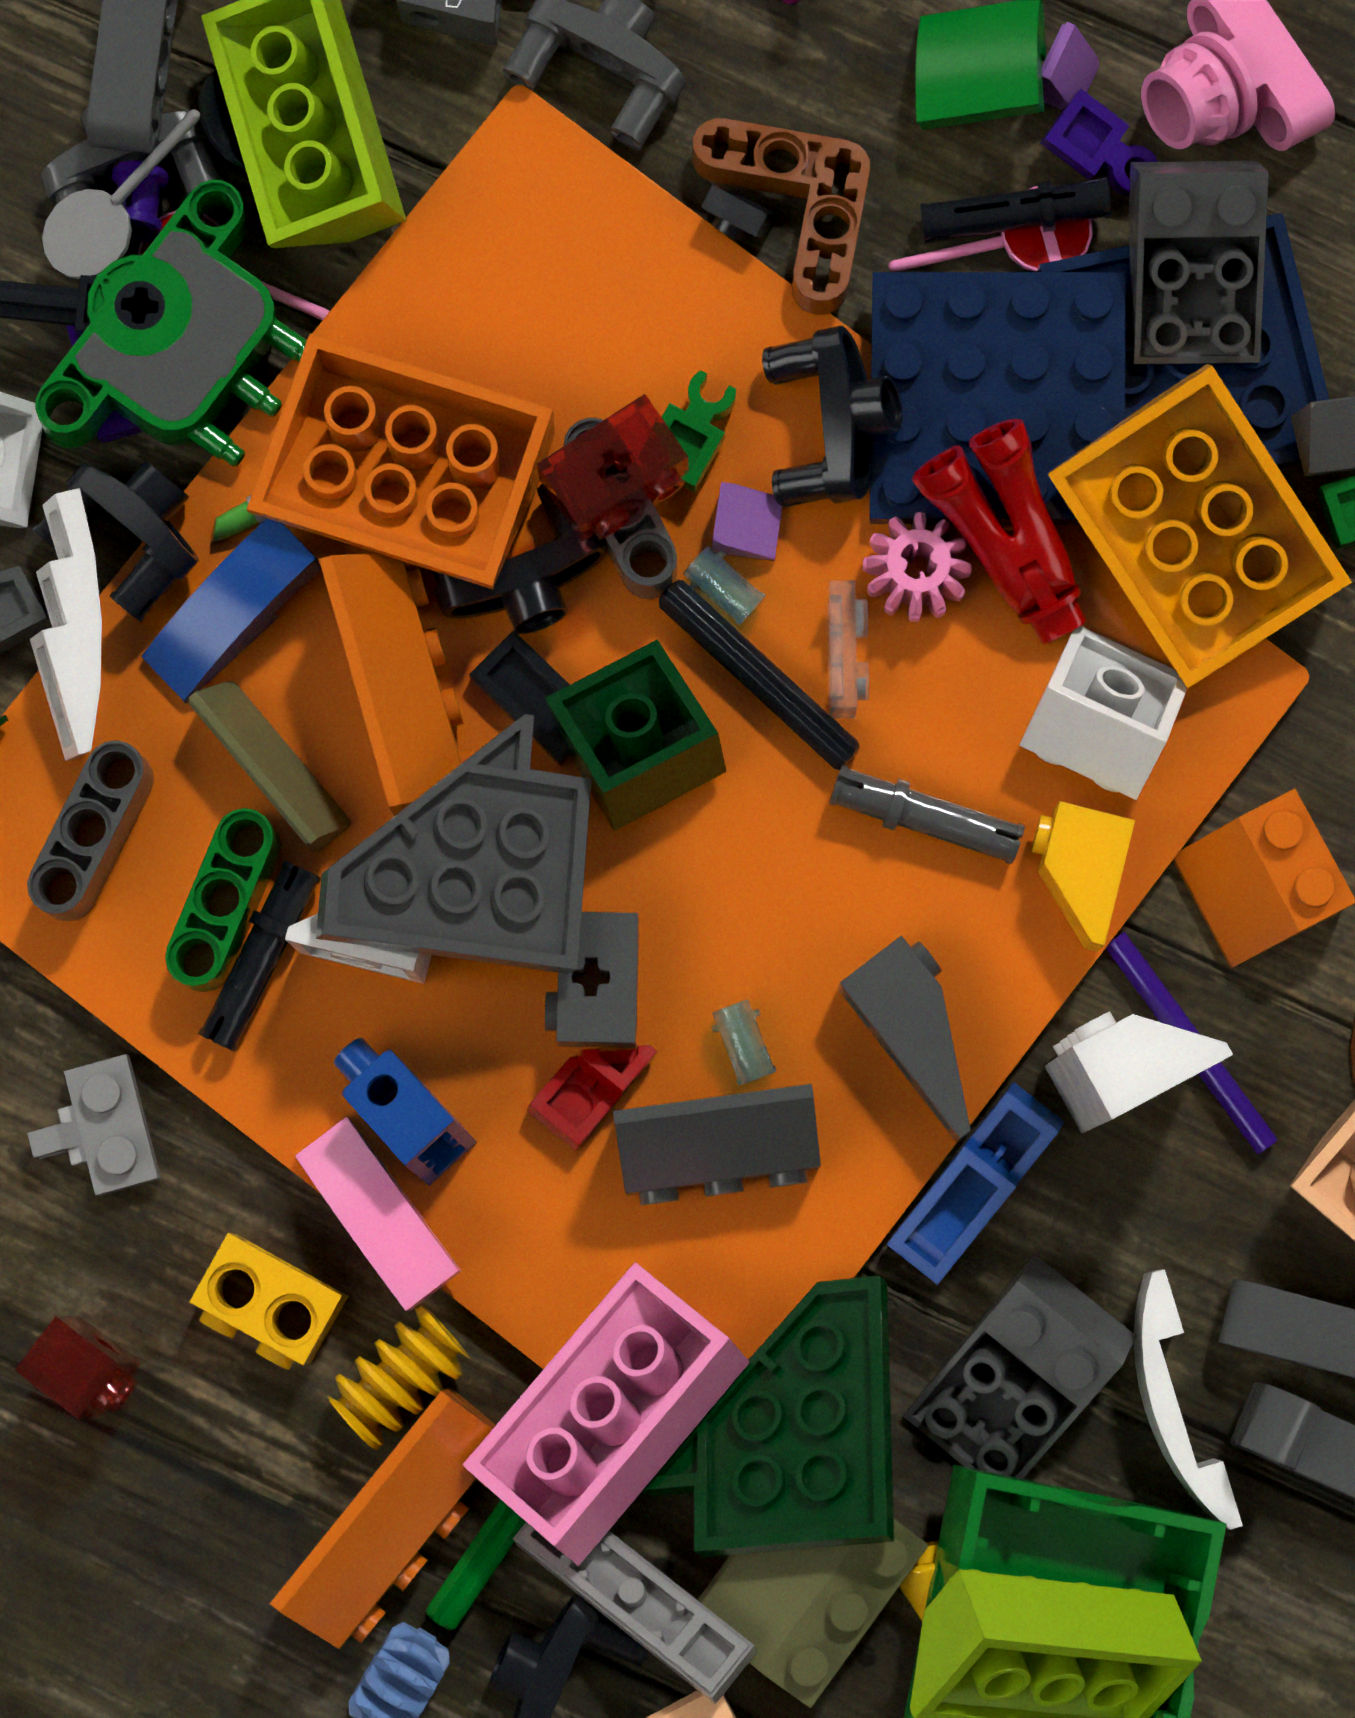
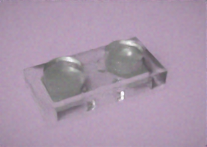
(846, 621)

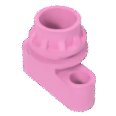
(1235, 75)

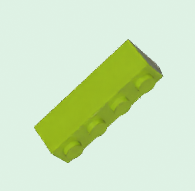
(303, 121)
(1048, 1650)

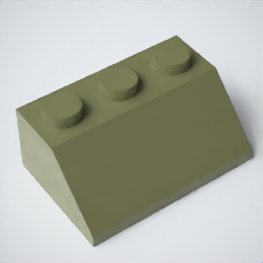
(809, 1604)

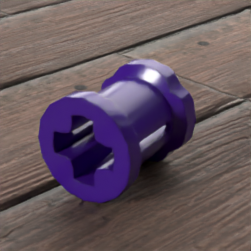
(143, 201)

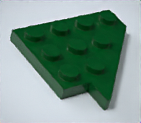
(800, 1436)

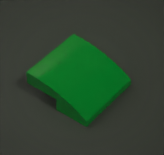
(980, 64)

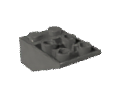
(1197, 261)
(1021, 1373)

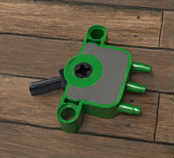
(186, 357)

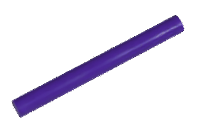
(1170, 1013)

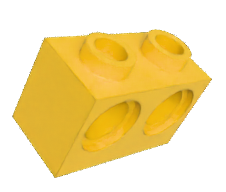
(274, 1287)

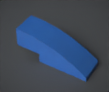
(231, 608)
(975, 1183)

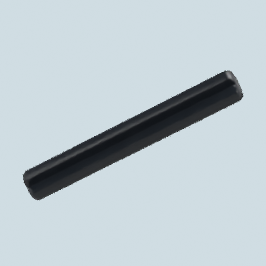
(758, 674)

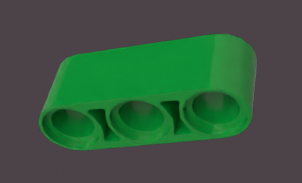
(218, 869)

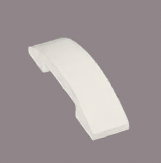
(1156, 1320)

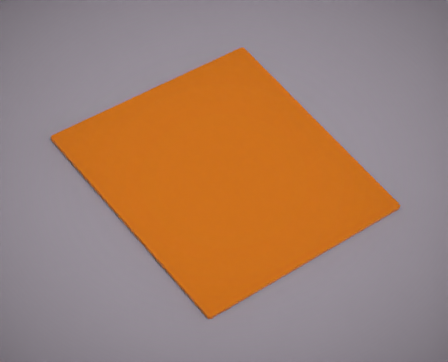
(580, 290)

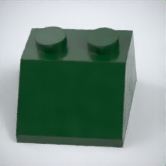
(637, 734)

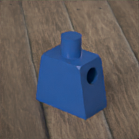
(412, 1124)

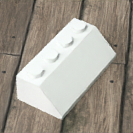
(1122, 1064)

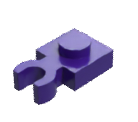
(1089, 138)

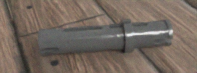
(926, 814)

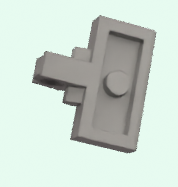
(102, 1127)

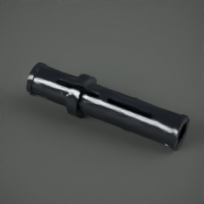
(1016, 210)
(259, 955)

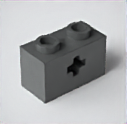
(611, 1016)

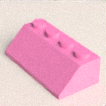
(606, 1413)

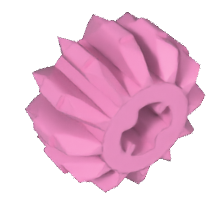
(942, 567)

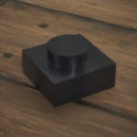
(737, 214)

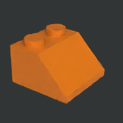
(1263, 878)

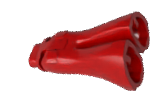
(1024, 563)

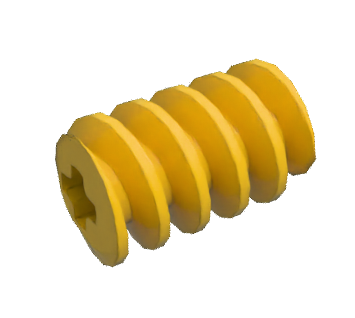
(398, 1377)

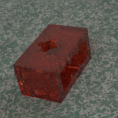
(630, 440)
(80, 1368)

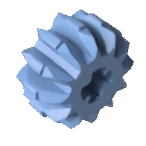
(400, 1675)

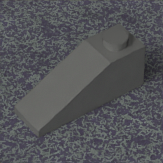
(910, 1021)

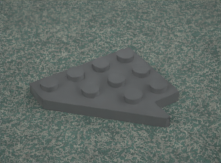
(472, 866)

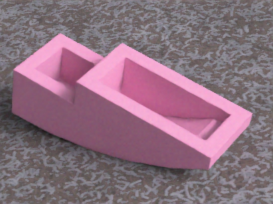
(378, 1214)

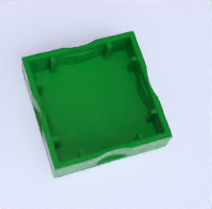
(1077, 1537)

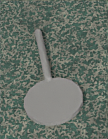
(92, 226)

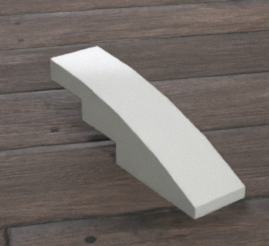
(71, 649)

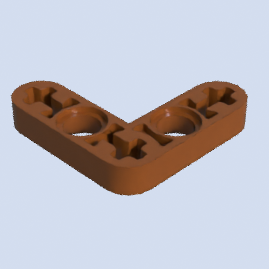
(808, 180)

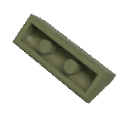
(270, 763)

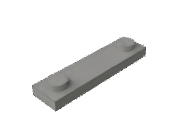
(650, 1610)

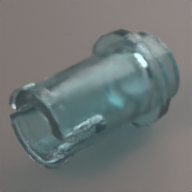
(723, 584)
(743, 1041)

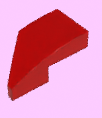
(587, 1091)

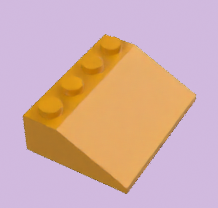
(1199, 526)

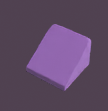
(1068, 66)
(746, 522)

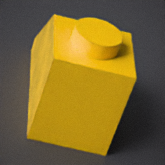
(1083, 866)

